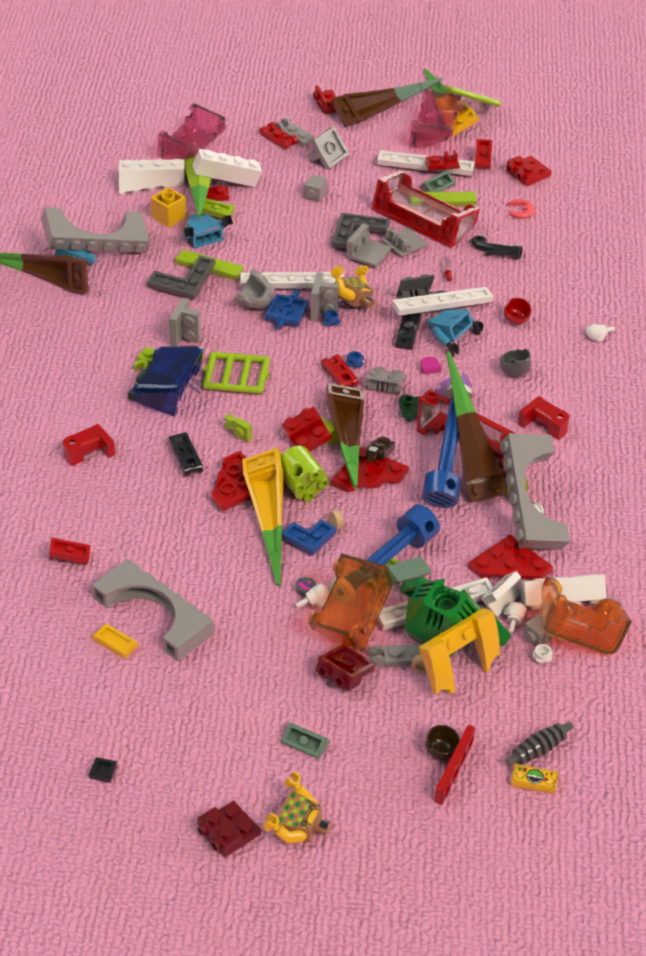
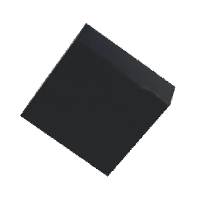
(103, 770)

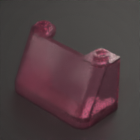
(435, 118)
(196, 133)

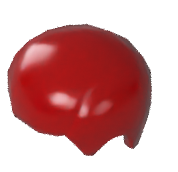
(517, 311)

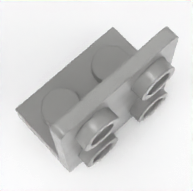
(364, 249)

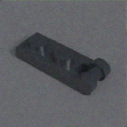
(185, 453)

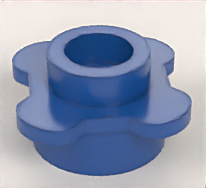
(331, 318)
(355, 359)

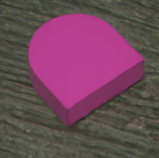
(430, 365)

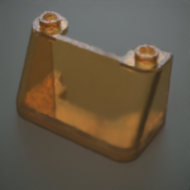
(353, 602)
(594, 629)

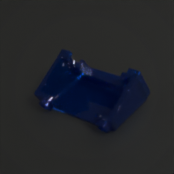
(168, 377)

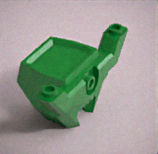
(437, 608)

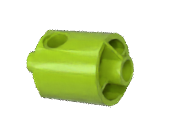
(303, 473)

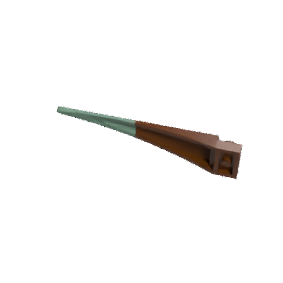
(362, 105)

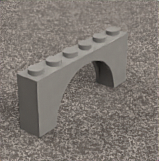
(66, 236)
(531, 526)
(131, 582)

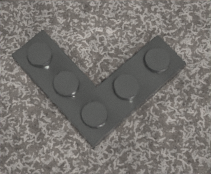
(351, 222)
(183, 287)

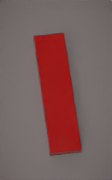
(454, 765)

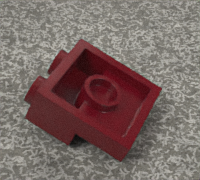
(344, 667)
(227, 828)

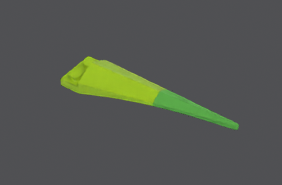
(198, 184)

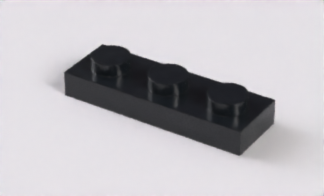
(408, 331)

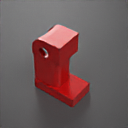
(545, 414)
(87, 442)

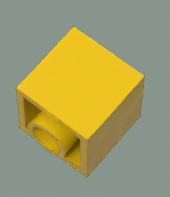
(168, 207)

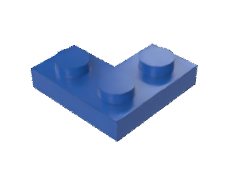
(309, 540)

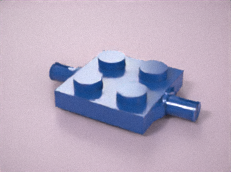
(287, 309)

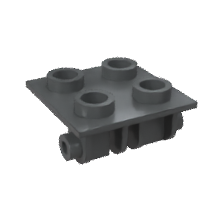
(415, 286)

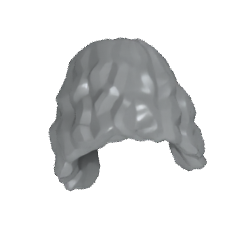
(257, 292)

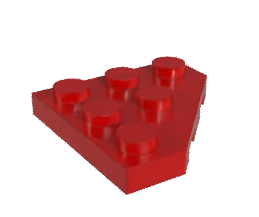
(370, 473)
(231, 484)
(507, 558)

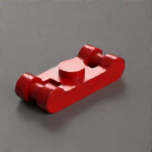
(277, 136)
(339, 371)

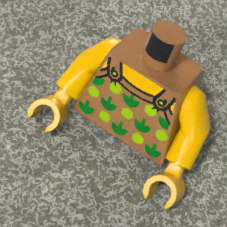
(352, 289)
(299, 815)

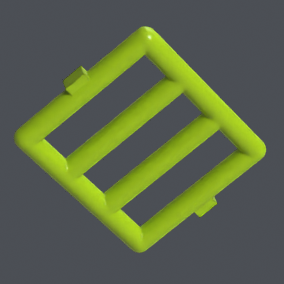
(471, 95)
(230, 357)

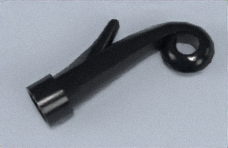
(497, 249)

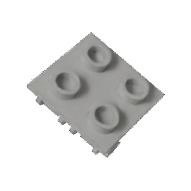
(403, 241)
(379, 375)

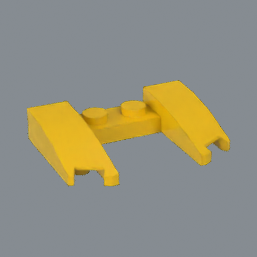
(435, 652)

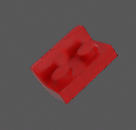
(324, 99)

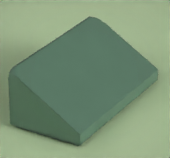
(438, 183)
(408, 570)
(305, 740)

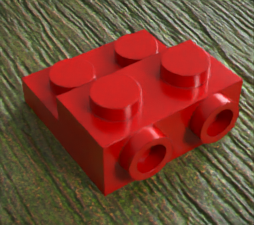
(527, 170)
(307, 429)

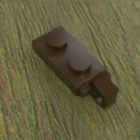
(380, 449)

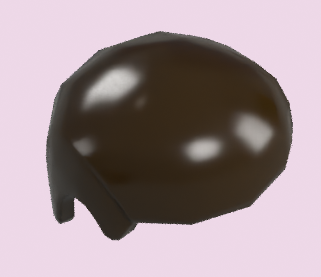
(441, 741)

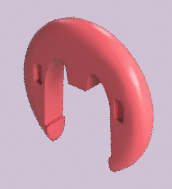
(528, 208)

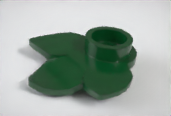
(408, 406)

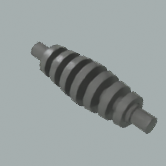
(539, 743)

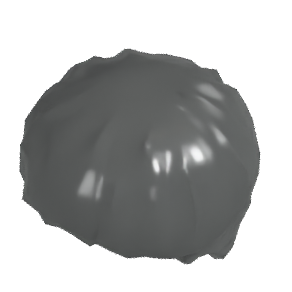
(516, 362)

